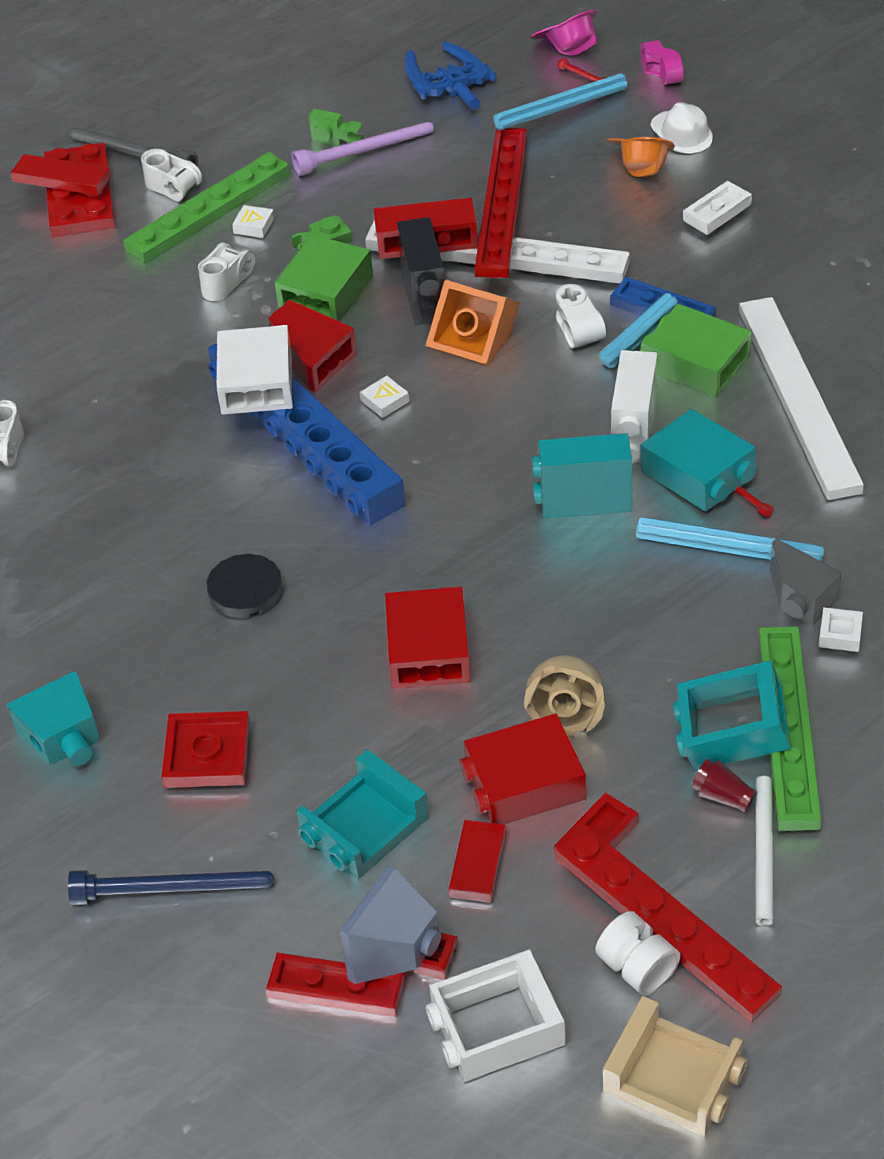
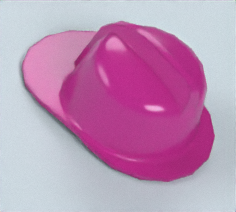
(572, 35)

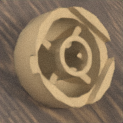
(566, 688)

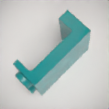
(364, 816)

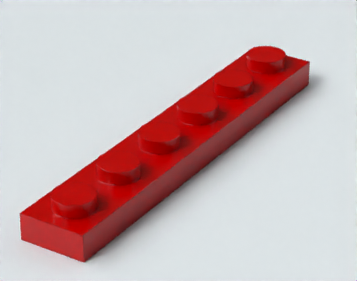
(700, 947)

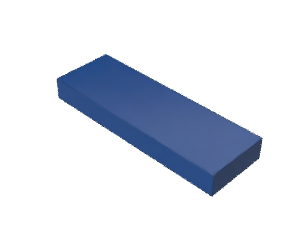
(639, 296)

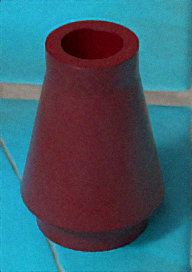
(721, 785)

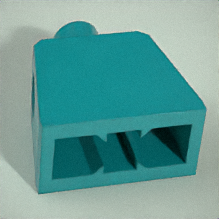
(56, 721)

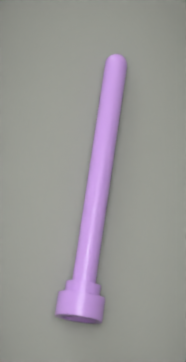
(306, 161)

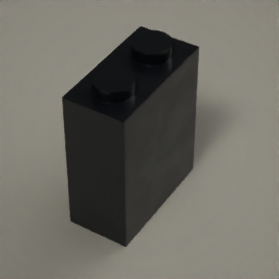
(420, 267)

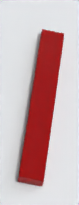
(501, 204)

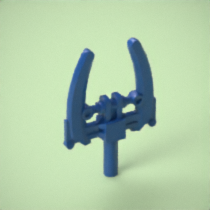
(453, 79)

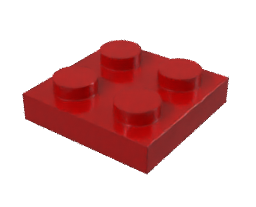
(206, 749)

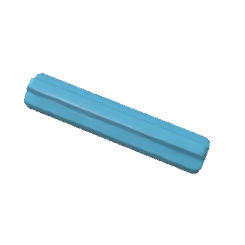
(636, 332)

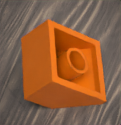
(471, 322)

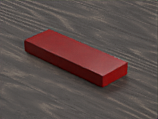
(60, 174)
(327, 985)

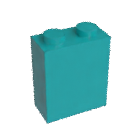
(698, 459)
(583, 476)

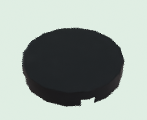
(244, 585)

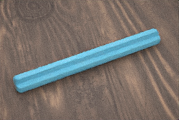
(560, 101)
(716, 539)

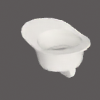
(684, 126)

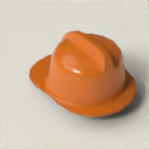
(643, 154)

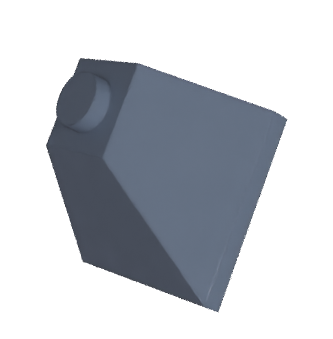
(389, 930)

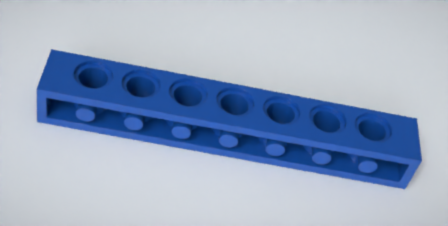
(332, 453)

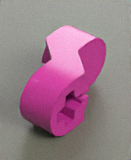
(661, 62)

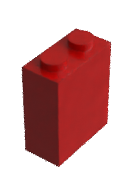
(427, 637)
(523, 770)

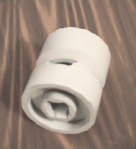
(643, 957)

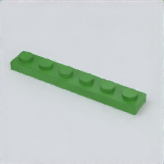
(206, 207)
(792, 769)

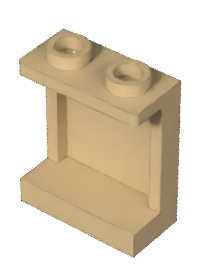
(672, 1070)

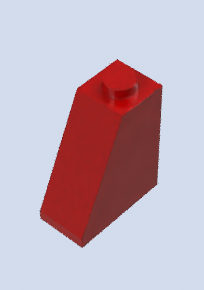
(317, 343)

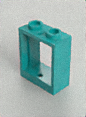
(741, 741)

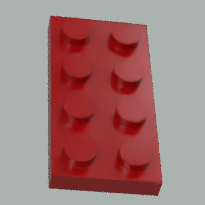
(75, 211)

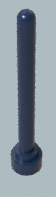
(87, 886)

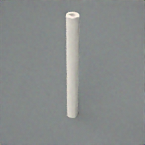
(764, 851)

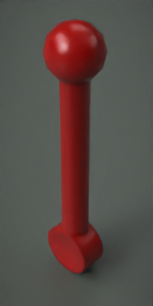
(563, 64)
(763, 508)

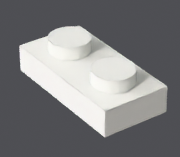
(717, 207)

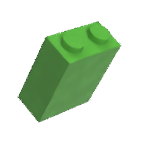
(325, 276)
(698, 349)

